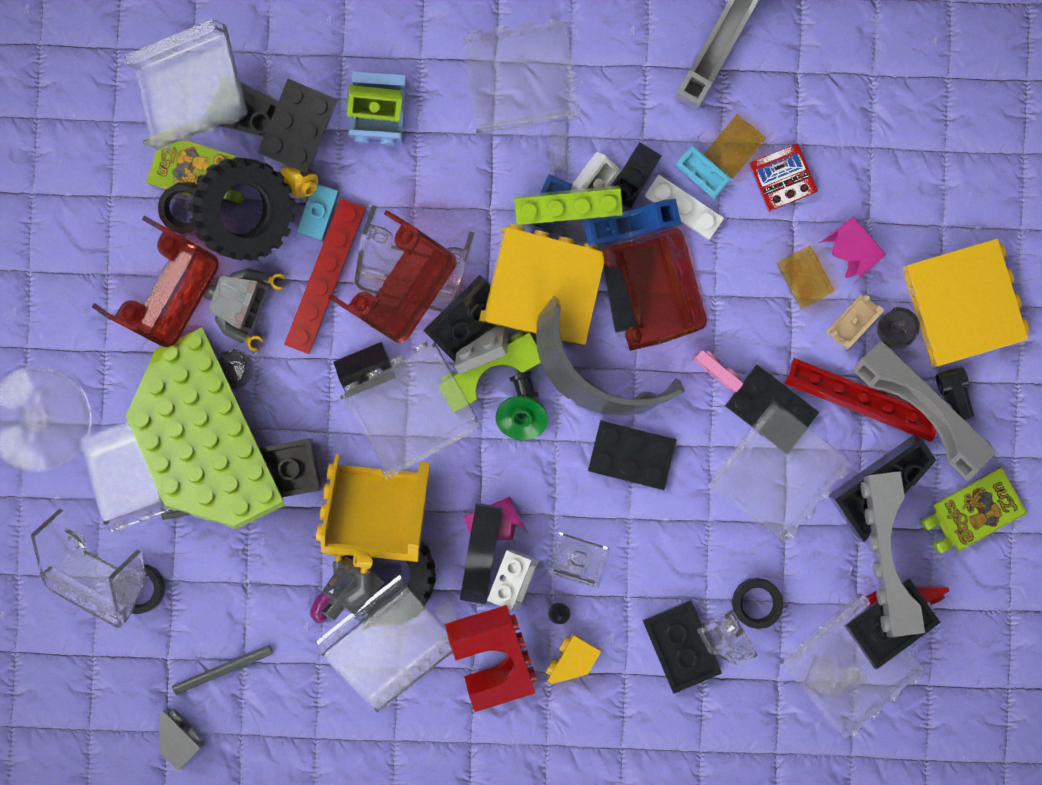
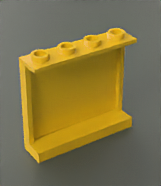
(533, 271)
(966, 302)
(373, 512)

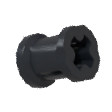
(524, 385)

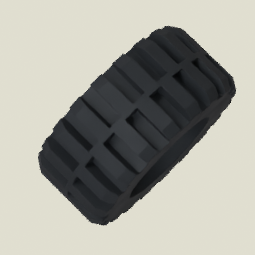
(275, 215)

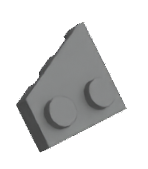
(483, 350)

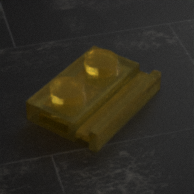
(734, 146)
(805, 277)

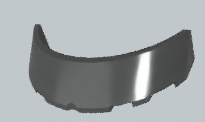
(576, 387)

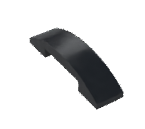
(480, 553)

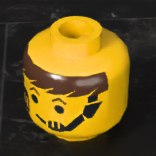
(300, 182)

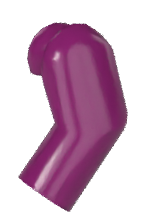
(318, 605)

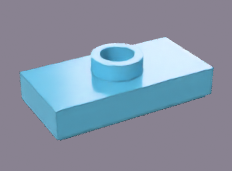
(703, 172)
(318, 212)

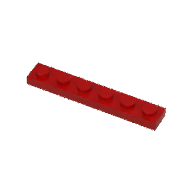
(325, 276)
(859, 399)

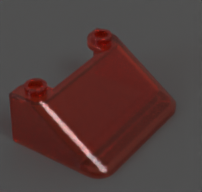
(659, 287)

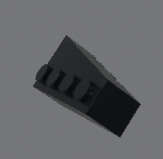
(259, 112)
(910, 458)

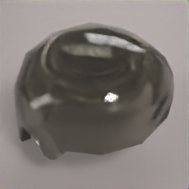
(898, 328)
(236, 367)

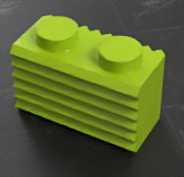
(373, 103)

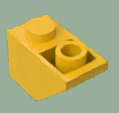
(575, 660)

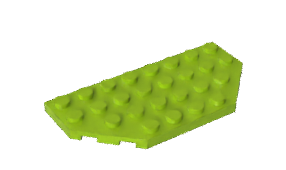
(199, 437)

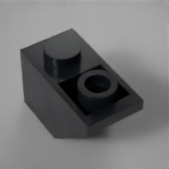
(636, 173)

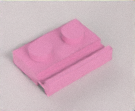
(725, 376)

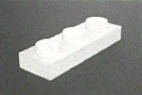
(691, 211)

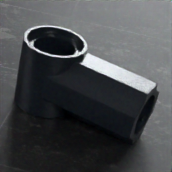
(954, 386)

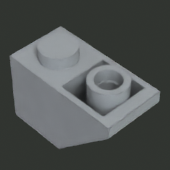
(176, 740)

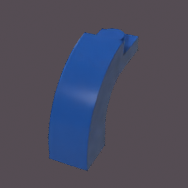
(633, 223)

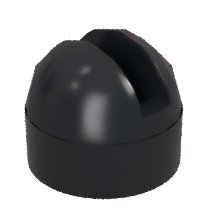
(563, 611)

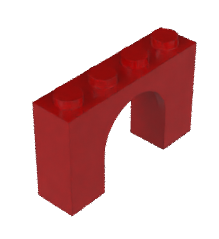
(493, 632)

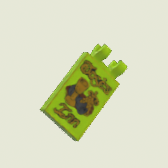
(185, 163)
(974, 511)

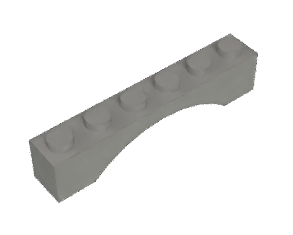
(715, 52)
(963, 445)
(900, 610)

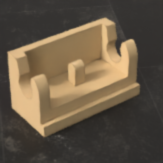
(854, 321)

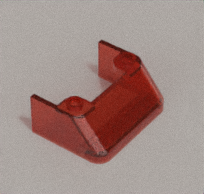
(408, 287)
(174, 293)

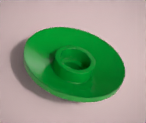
(518, 425)

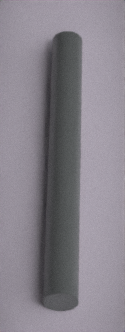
(222, 669)

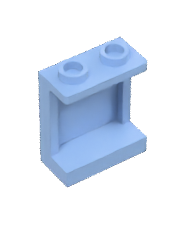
(387, 132)

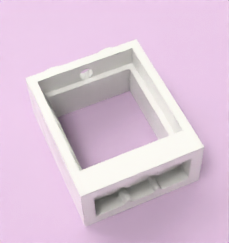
(518, 573)

